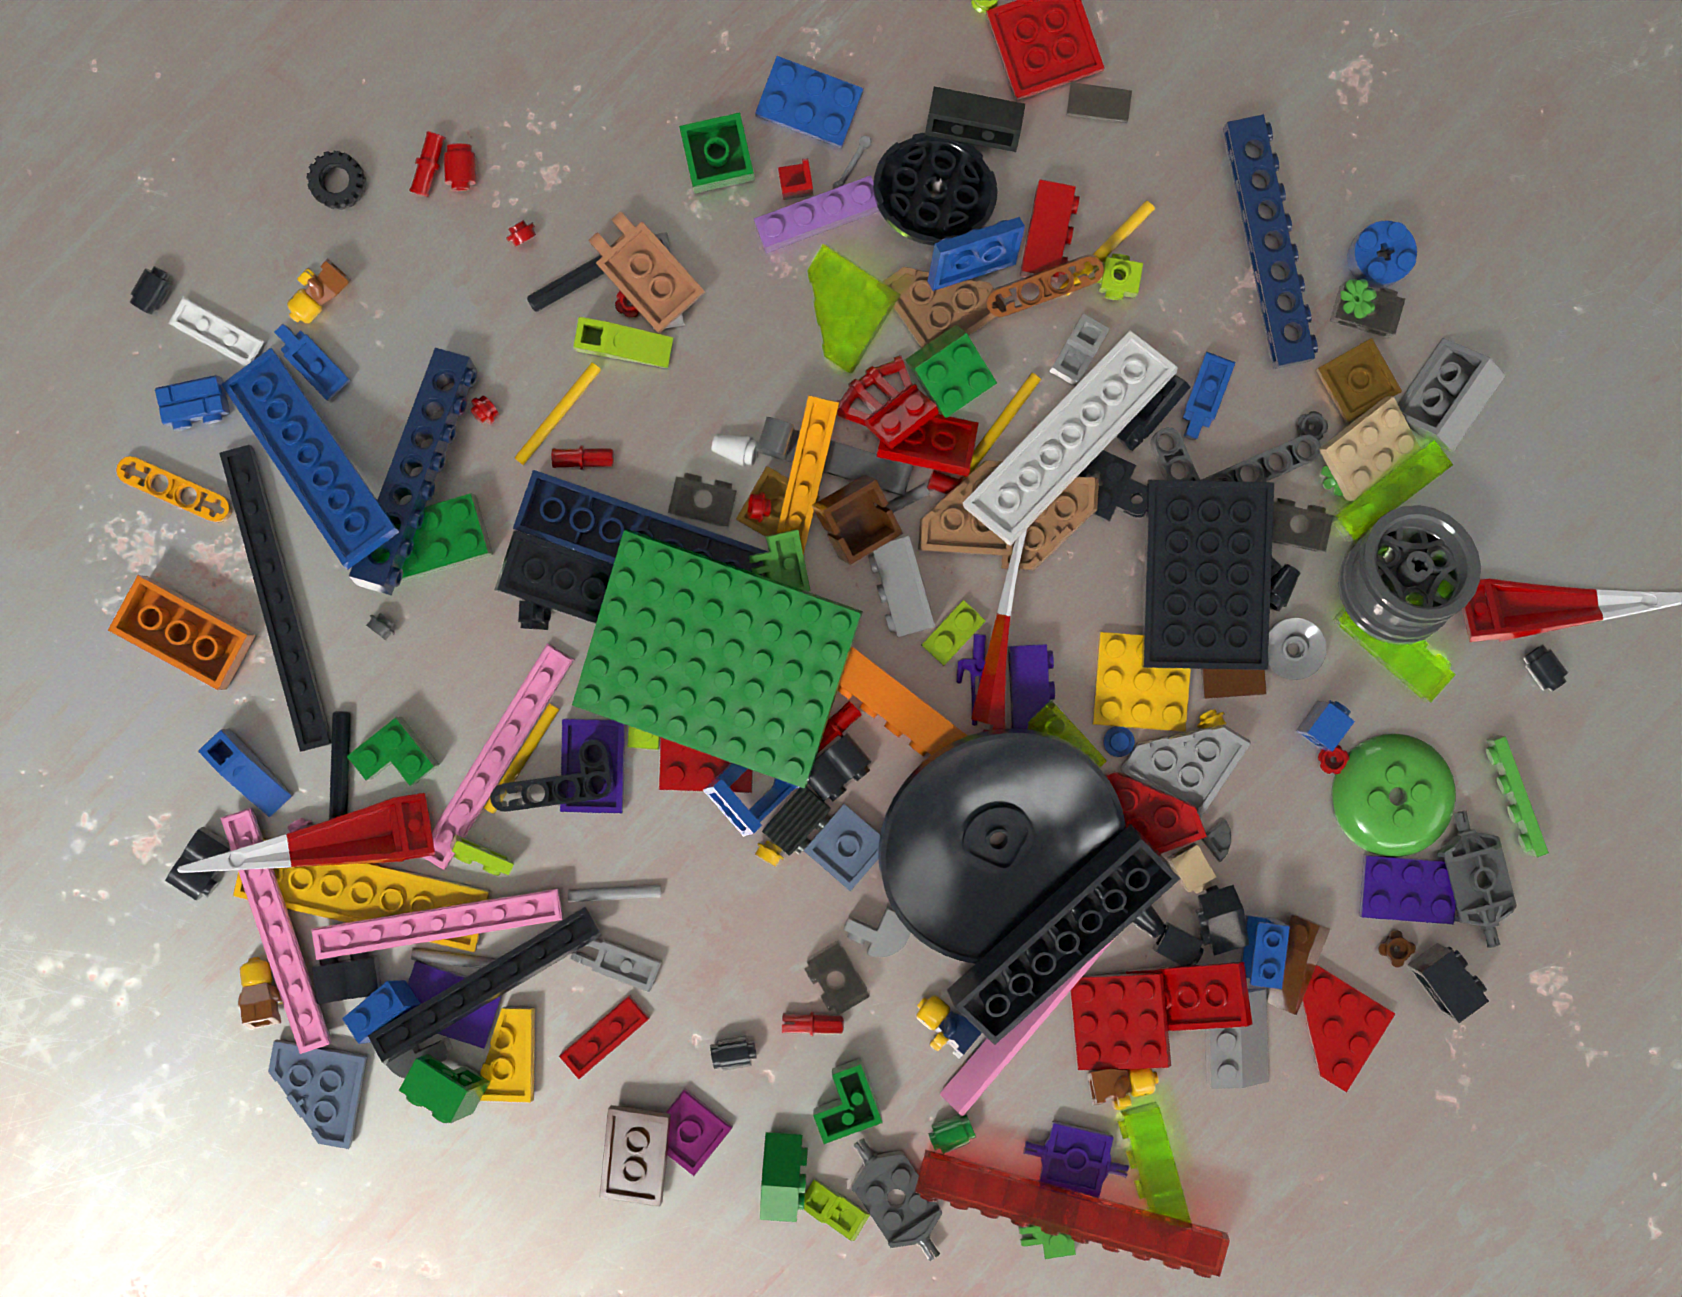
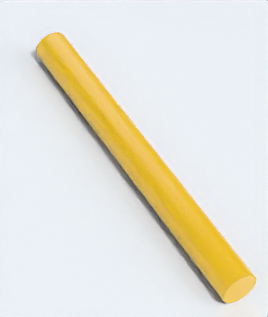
(1115, 240)
(557, 413)
(1004, 419)
(526, 750)

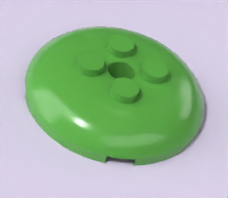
(1364, 789)

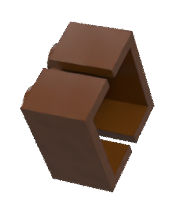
(854, 520)

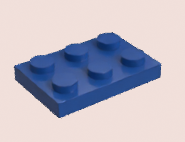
(809, 102)
(975, 253)

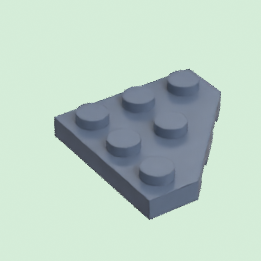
(321, 1088)

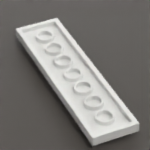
(1070, 437)

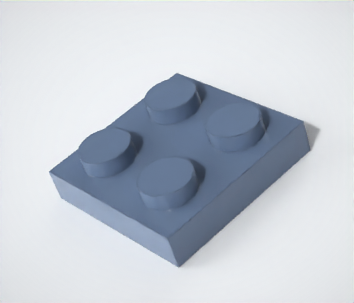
(845, 847)

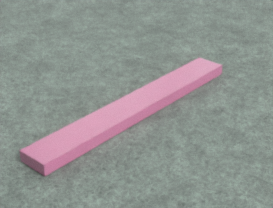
(499, 752)
(437, 924)
(278, 938)
(992, 1059)

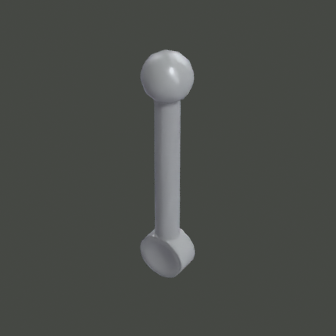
(865, 143)

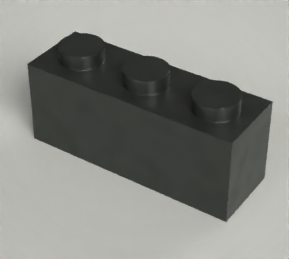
(975, 119)

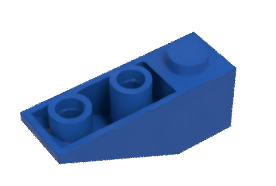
(244, 771)

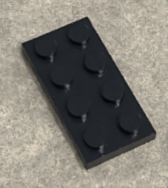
(554, 577)

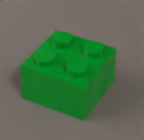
(717, 153)
(951, 371)

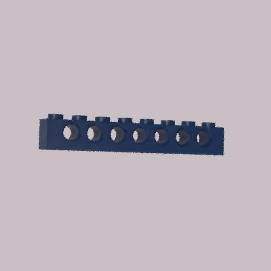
(1259, 133)
(442, 369)

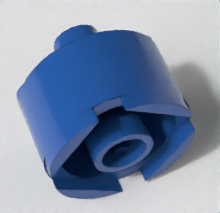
(1389, 238)

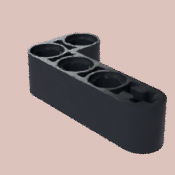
(553, 784)

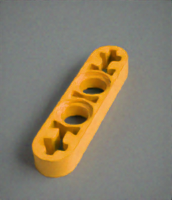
(175, 487)

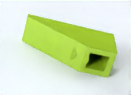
(622, 342)

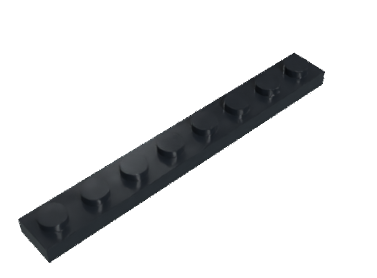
(484, 985)

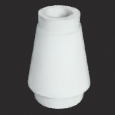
(736, 448)

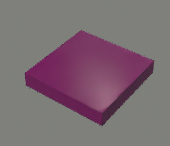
(694, 1131)

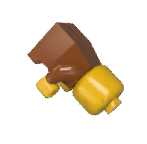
(307, 303)
(258, 997)
(1117, 1083)

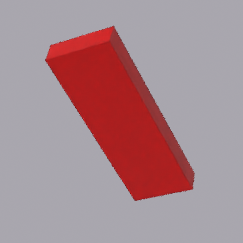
(604, 1037)

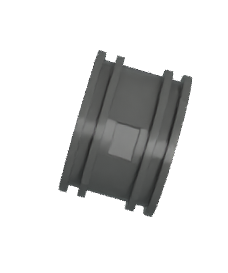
(1422, 555)

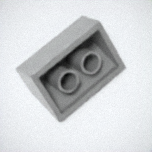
(1450, 393)
(901, 587)
(1239, 1054)

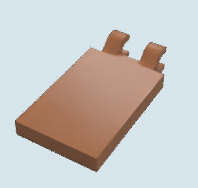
(646, 273)

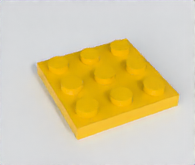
(1137, 695)

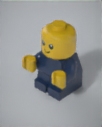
(949, 1025)

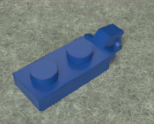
(312, 362)
(1206, 393)

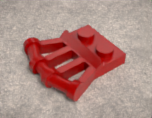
(899, 415)

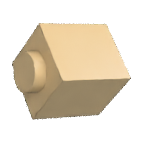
(1192, 868)

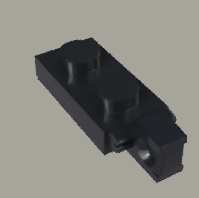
(1153, 413)

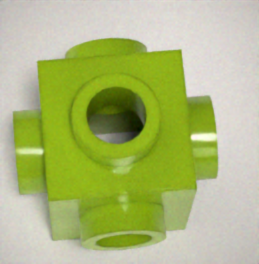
(1130, 277)

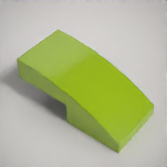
(835, 1210)

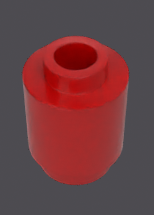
(459, 166)

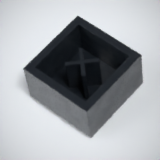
(1448, 982)

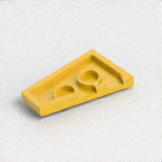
(511, 1057)

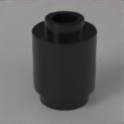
(151, 290)
(1545, 668)
(733, 1053)

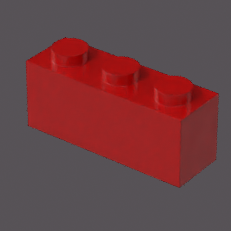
(1049, 228)

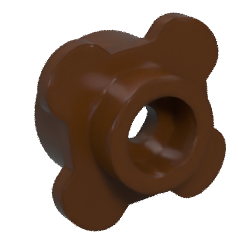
(1406, 948)

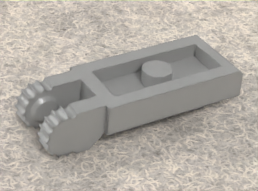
(621, 964)

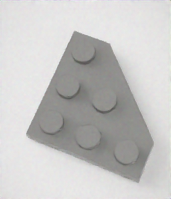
(1188, 763)

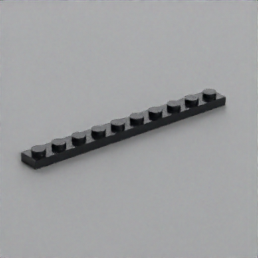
(275, 598)

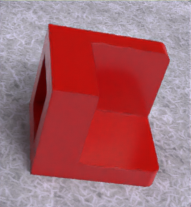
(796, 180)

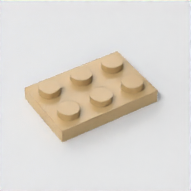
(1369, 448)

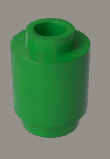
(951, 1133)

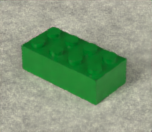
(448, 537)

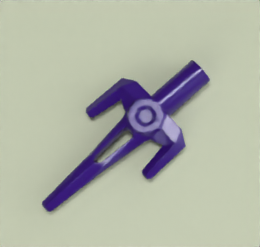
(974, 665)

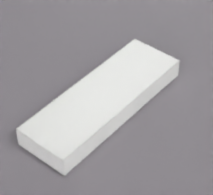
(216, 332)

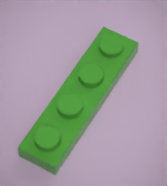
(1520, 806)

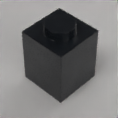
(1179, 946)

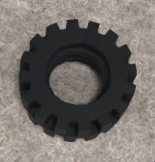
(320, 169)

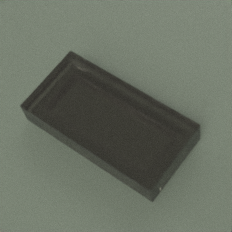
(1099, 102)

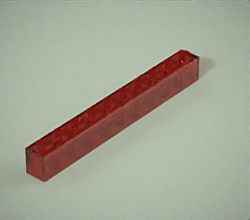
(1072, 1213)

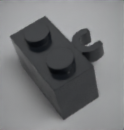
(1222, 920)

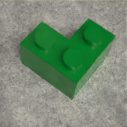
(397, 746)
(442, 1090)
(855, 1108)
(781, 1178)

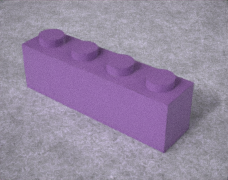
(816, 214)

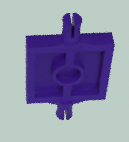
(1076, 1158)

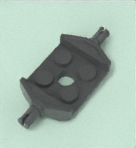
(1464, 859)
(902, 1223)

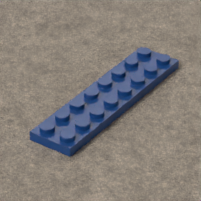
(310, 459)

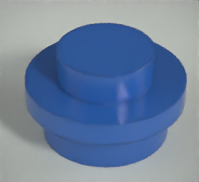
(1118, 741)

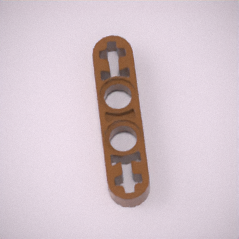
(1043, 281)

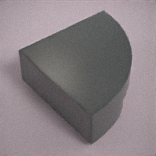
(1218, 840)

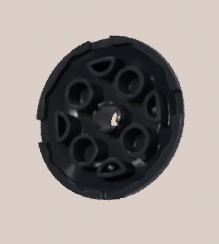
(937, 165)

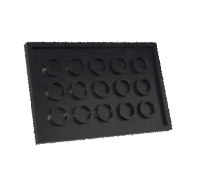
(1207, 574)

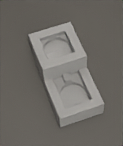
(1079, 350)

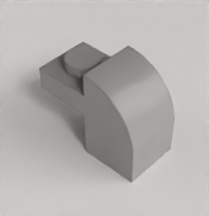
(885, 939)

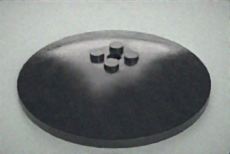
(936, 836)

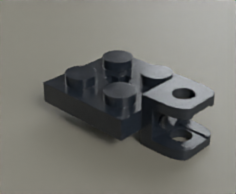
(1117, 486)

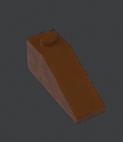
(1303, 952)

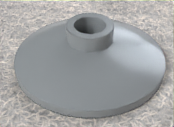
(1310, 648)

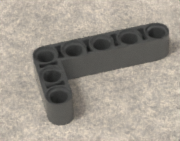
(844, 461)
(1259, 463)

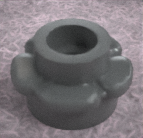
(1315, 418)
(381, 625)

